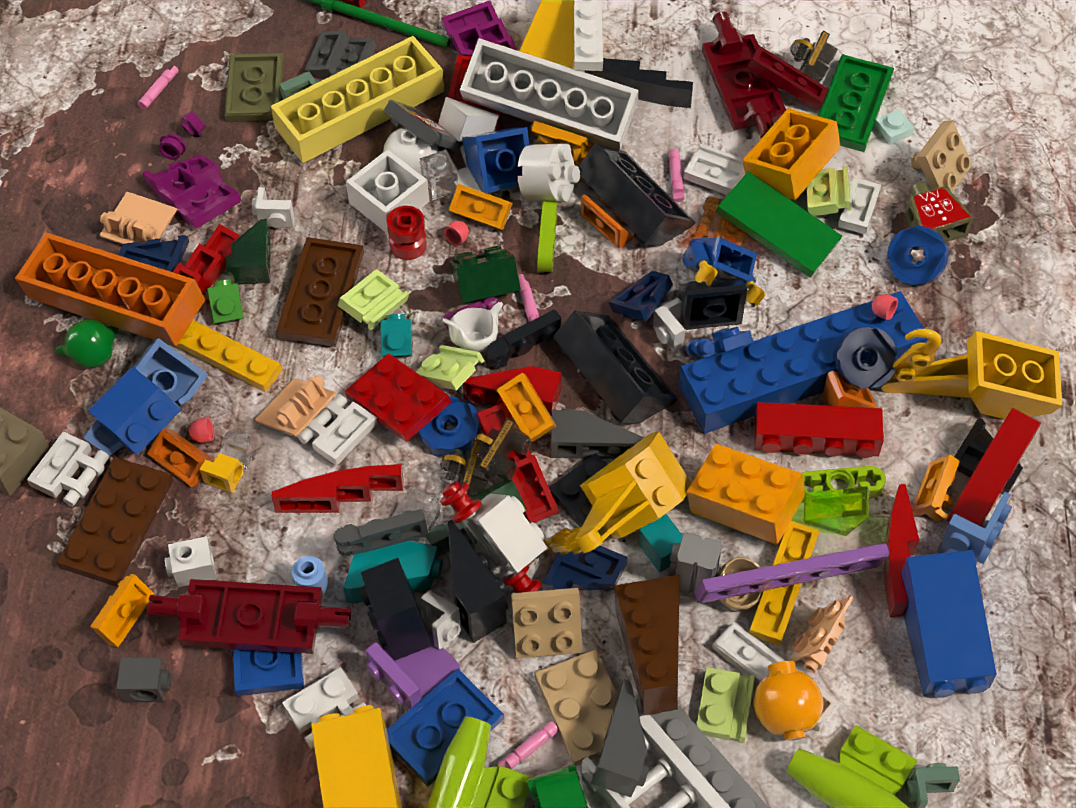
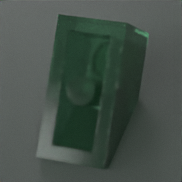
(251, 255)

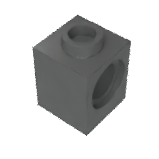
(143, 679)

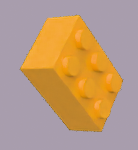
(793, 152)
(746, 493)

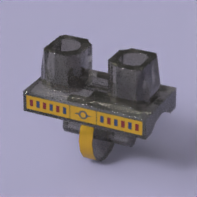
(810, 53)
(497, 447)
(465, 468)

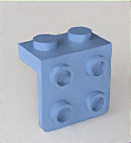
(965, 535)

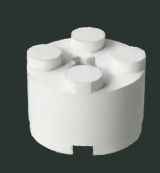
(547, 172)

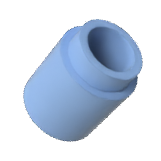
(310, 572)

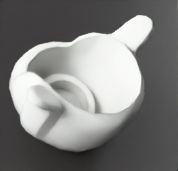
(474, 327)

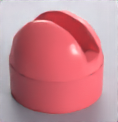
(456, 233)
(885, 306)
(202, 430)

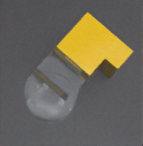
(230, 462)

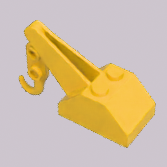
(993, 373)
(626, 496)

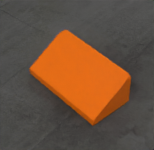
(604, 222)
(178, 456)

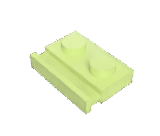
(829, 192)
(373, 299)
(450, 367)
(725, 704)

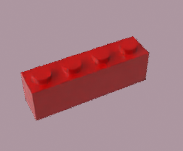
(818, 429)

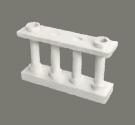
(670, 762)

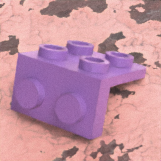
(413, 675)

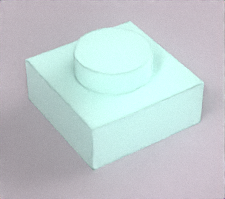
(894, 126)

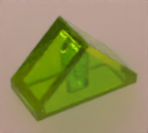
(837, 509)

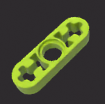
(547, 236)
(815, 478)

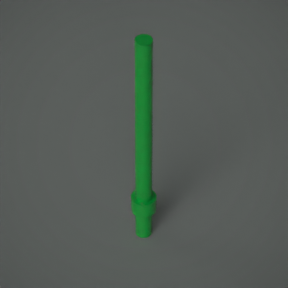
(335, 5)

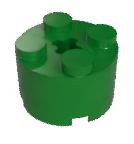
(557, 789)

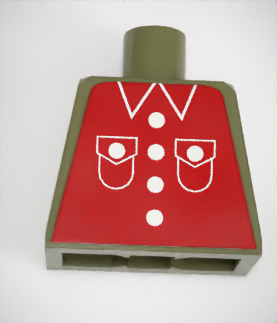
(938, 211)

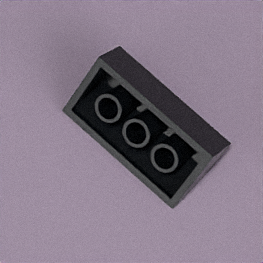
(633, 196)
(613, 367)

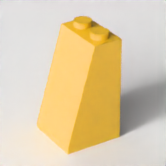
(552, 33)
(355, 760)

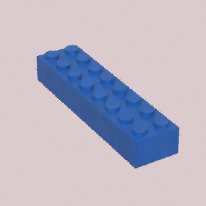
(783, 365)

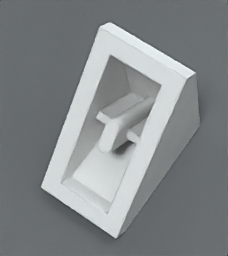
(465, 120)

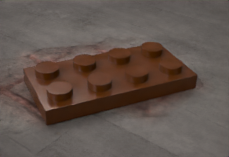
(321, 277)
(115, 521)

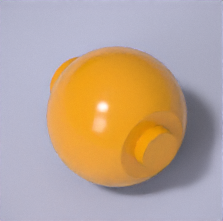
(788, 701)

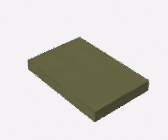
(253, 86)

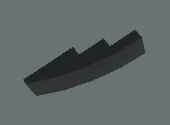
(650, 83)

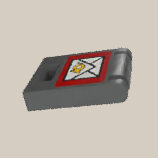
(421, 125)

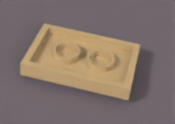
(580, 703)

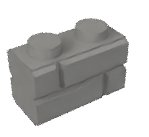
(694, 561)

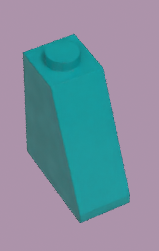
(417, 559)

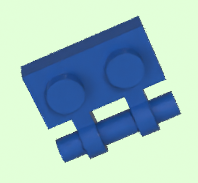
(722, 341)

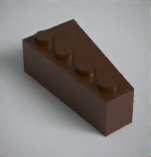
(650, 633)

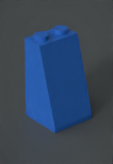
(948, 624)

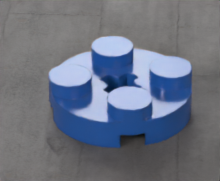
(923, 271)
(442, 441)

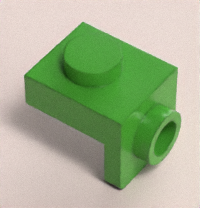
(225, 301)

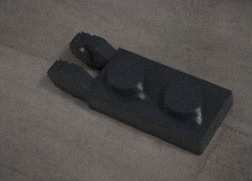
(522, 339)

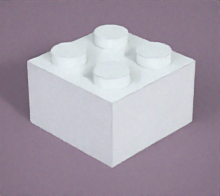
(385, 186)

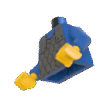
(719, 259)

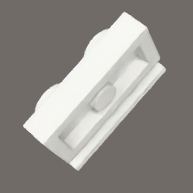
(714, 169)

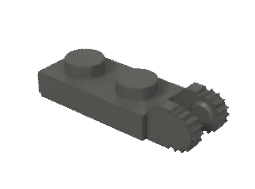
(381, 533)

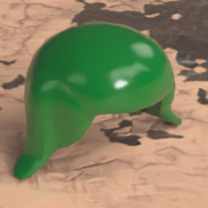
(89, 343)

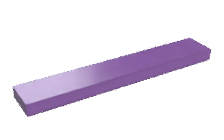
(791, 573)

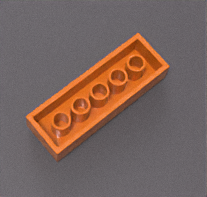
(111, 289)

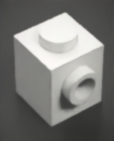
(190, 561)

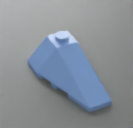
(169, 372)

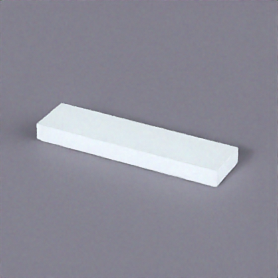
(753, 658)

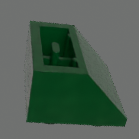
(484, 274)

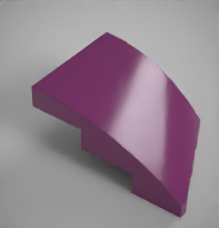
(475, 23)
(193, 189)

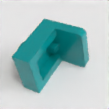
(396, 335)

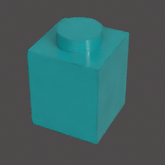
(658, 541)

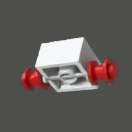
(501, 531)

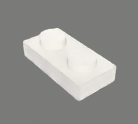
(863, 201)

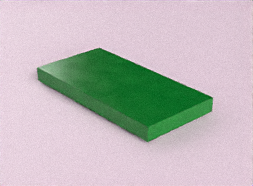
(856, 99)
(779, 224)

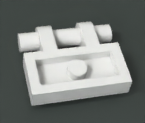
(343, 433)
(61, 463)
(321, 698)

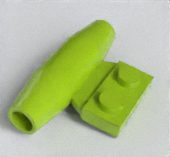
(864, 777)
(465, 781)

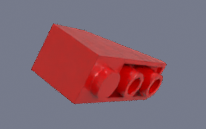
(484, 388)

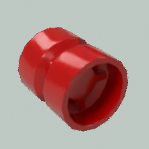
(406, 232)

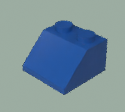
(495, 158)
(134, 410)

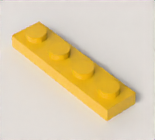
(230, 356)
(778, 603)

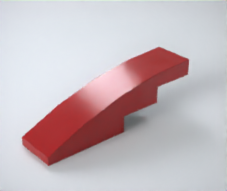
(209, 260)
(996, 467)
(528, 475)
(327, 490)
(901, 542)

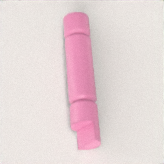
(157, 87)
(676, 175)
(527, 299)
(529, 746)

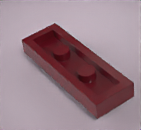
(787, 78)

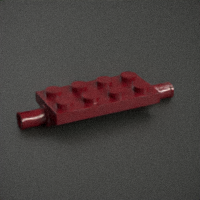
(745, 96)
(250, 615)

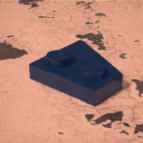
(159, 254)
(643, 296)
(586, 571)

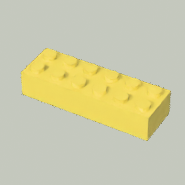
(356, 98)

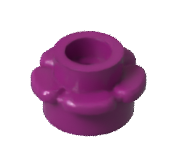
(192, 124)
(172, 146)

